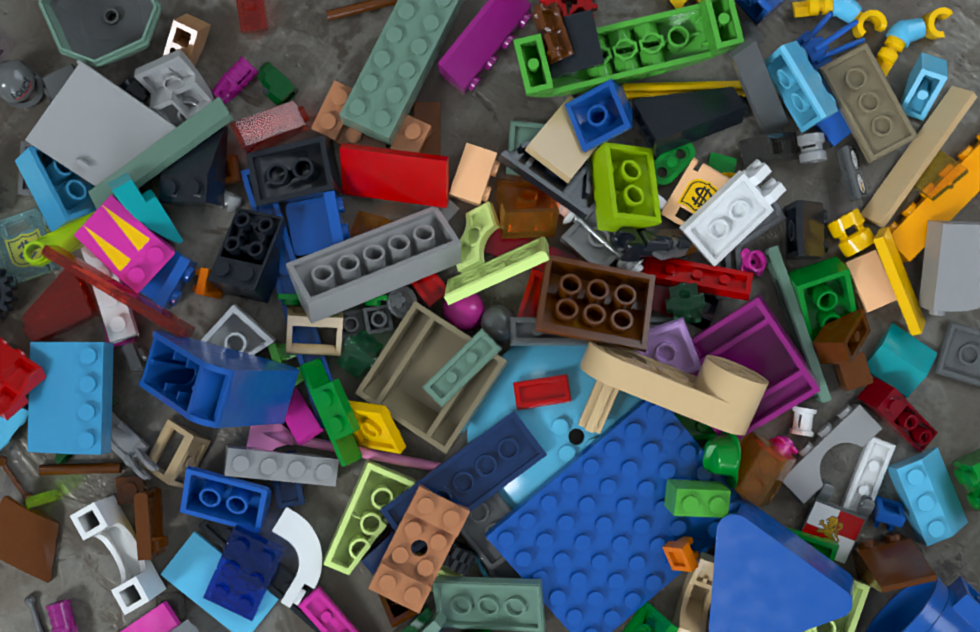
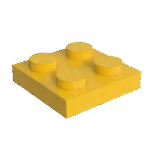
(376, 428)

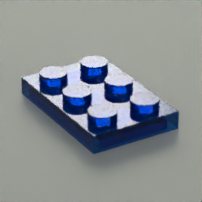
(244, 572)

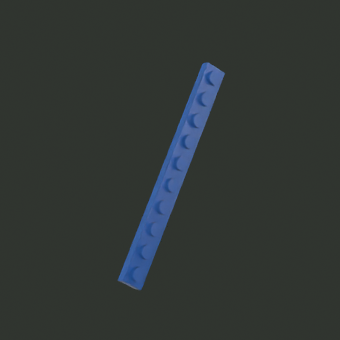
(284, 285)

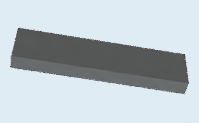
(758, 86)

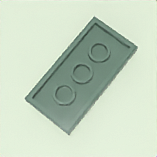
(490, 603)

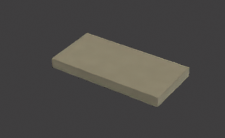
(867, 103)

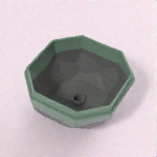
(86, 34)

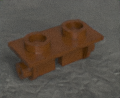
(553, 32)

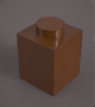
(853, 375)

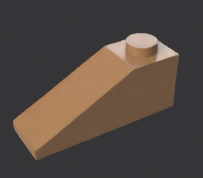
(188, 35)

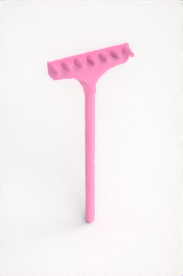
(276, 435)

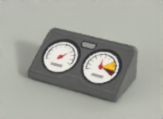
(852, 173)

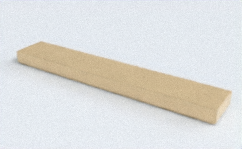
(918, 156)

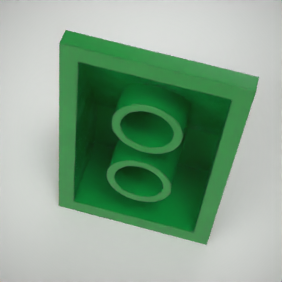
(823, 293)

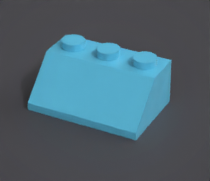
(800, 86)
(928, 497)

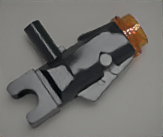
(653, 243)

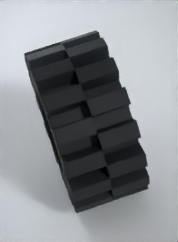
(459, 558)

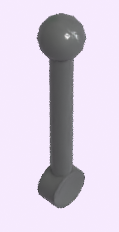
(29, 601)

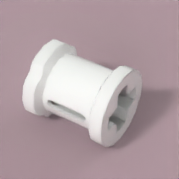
(802, 421)

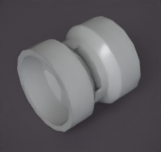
(811, 154)

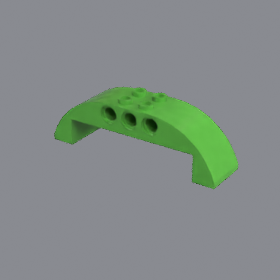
(639, 48)

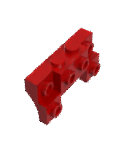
(17, 379)

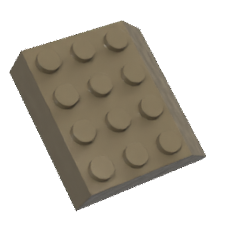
(409, 361)

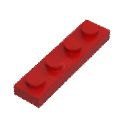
(709, 279)

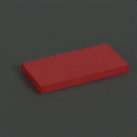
(395, 175)

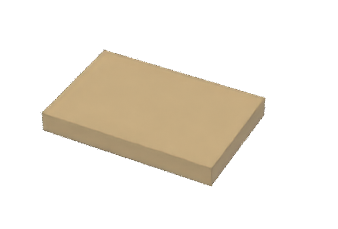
(558, 145)

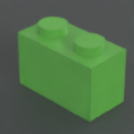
(697, 498)

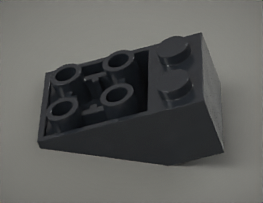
(249, 256)

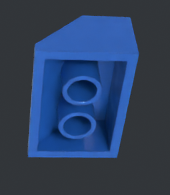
(225, 499)

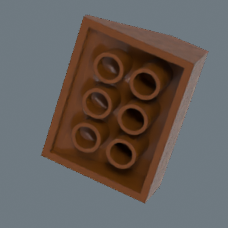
(595, 303)

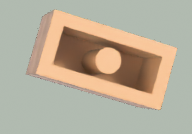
(474, 175)
(870, 281)

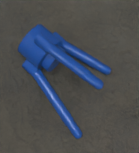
(817, 47)

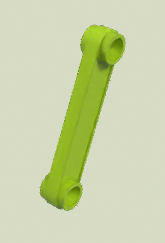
(62, 237)

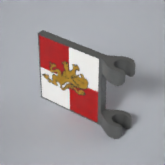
(837, 522)

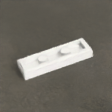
(868, 472)

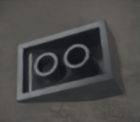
(294, 171)
(197, 175)

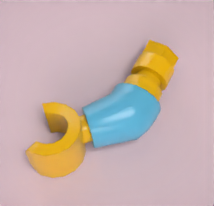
(843, 9)
(908, 31)

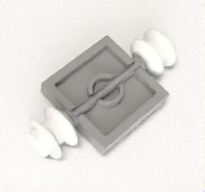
(592, 244)

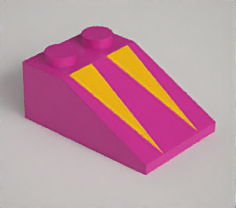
(124, 244)

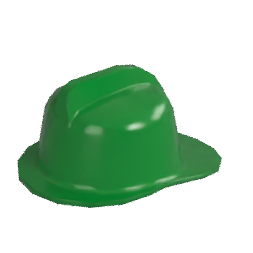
(723, 457)

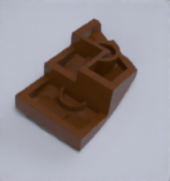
(28, 538)

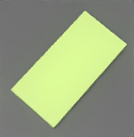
(497, 270)

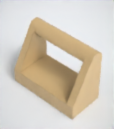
(298, 317)
(189, 453)

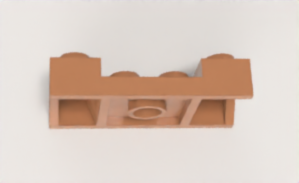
(329, 124)
(410, 576)

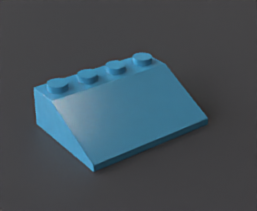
(74, 402)

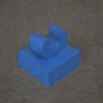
(888, 512)

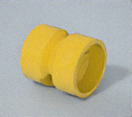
(855, 241)

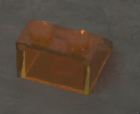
(525, 210)
(761, 469)

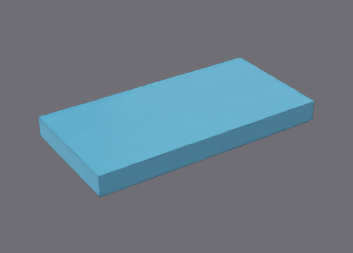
(191, 574)

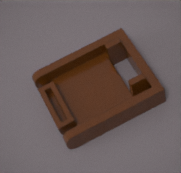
(149, 524)

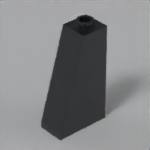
(686, 117)

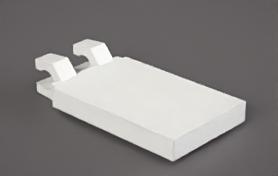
(733, 212)

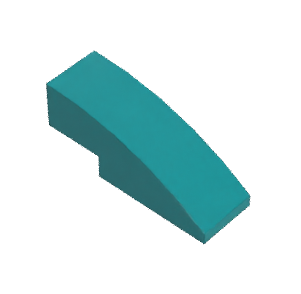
(144, 207)

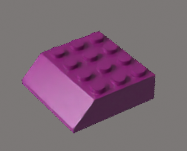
(758, 341)

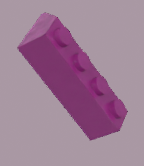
(482, 41)

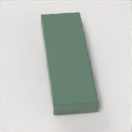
(462, 368)

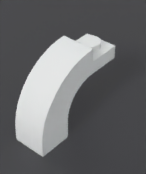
(306, 543)

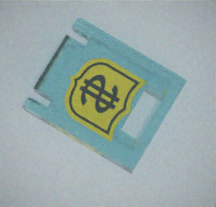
(12, 246)

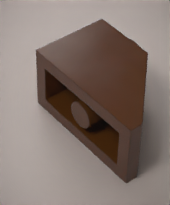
(842, 338)

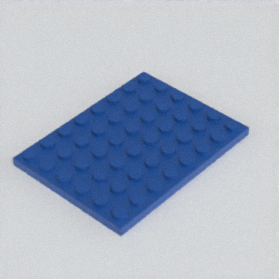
(603, 521)

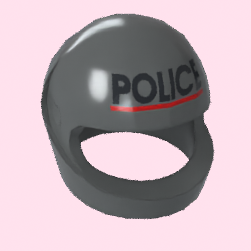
(18, 82)

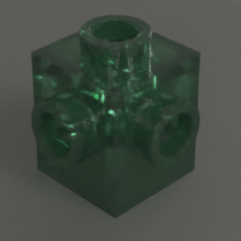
(685, 302)
(359, 353)

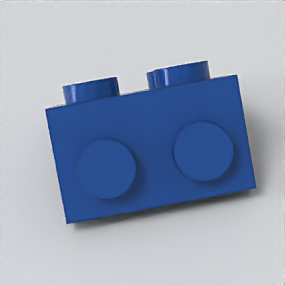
(317, 223)
(170, 280)

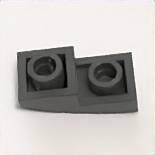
(370, 319)

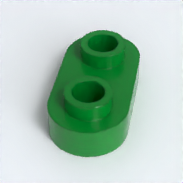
(672, 165)

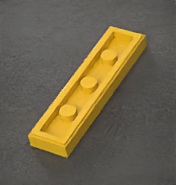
(899, 281)

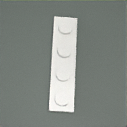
(116, 316)

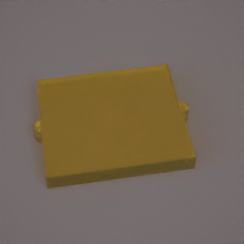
(940, 176)

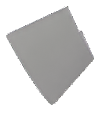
(174, 87)

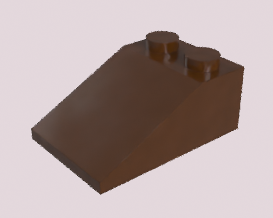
(891, 563)

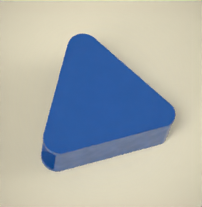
(217, 383)
(772, 577)

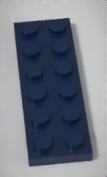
(475, 469)

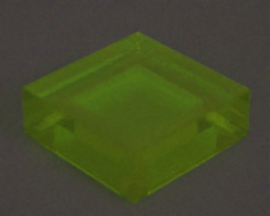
(43, 498)

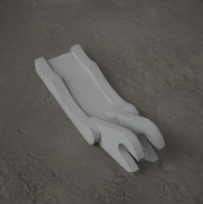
(131, 448)

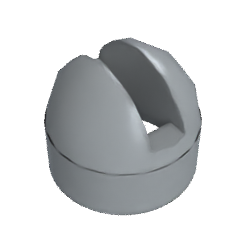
(232, 201)

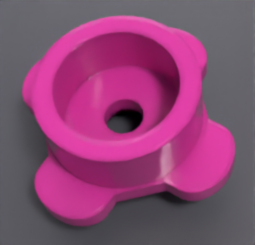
(758, 258)
(785, 444)

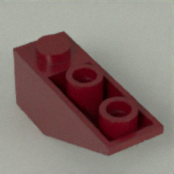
(897, 414)

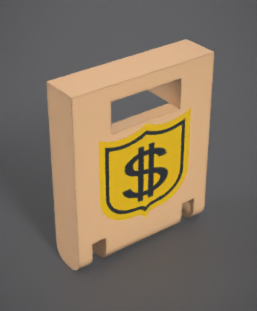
(693, 190)

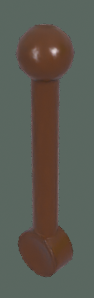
(3, 463)

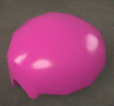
(465, 313)

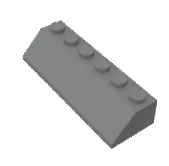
(374, 263)

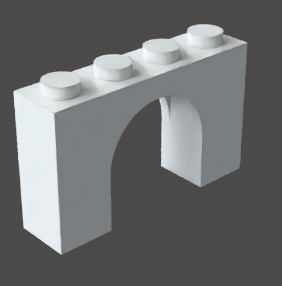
(110, 525)

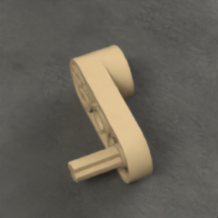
(720, 396)

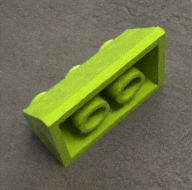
(624, 187)

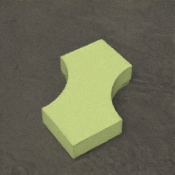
(479, 226)

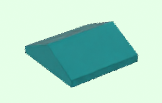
(900, 360)

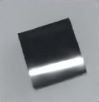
(585, 44)

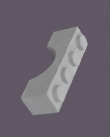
(852, 426)
(280, 466)

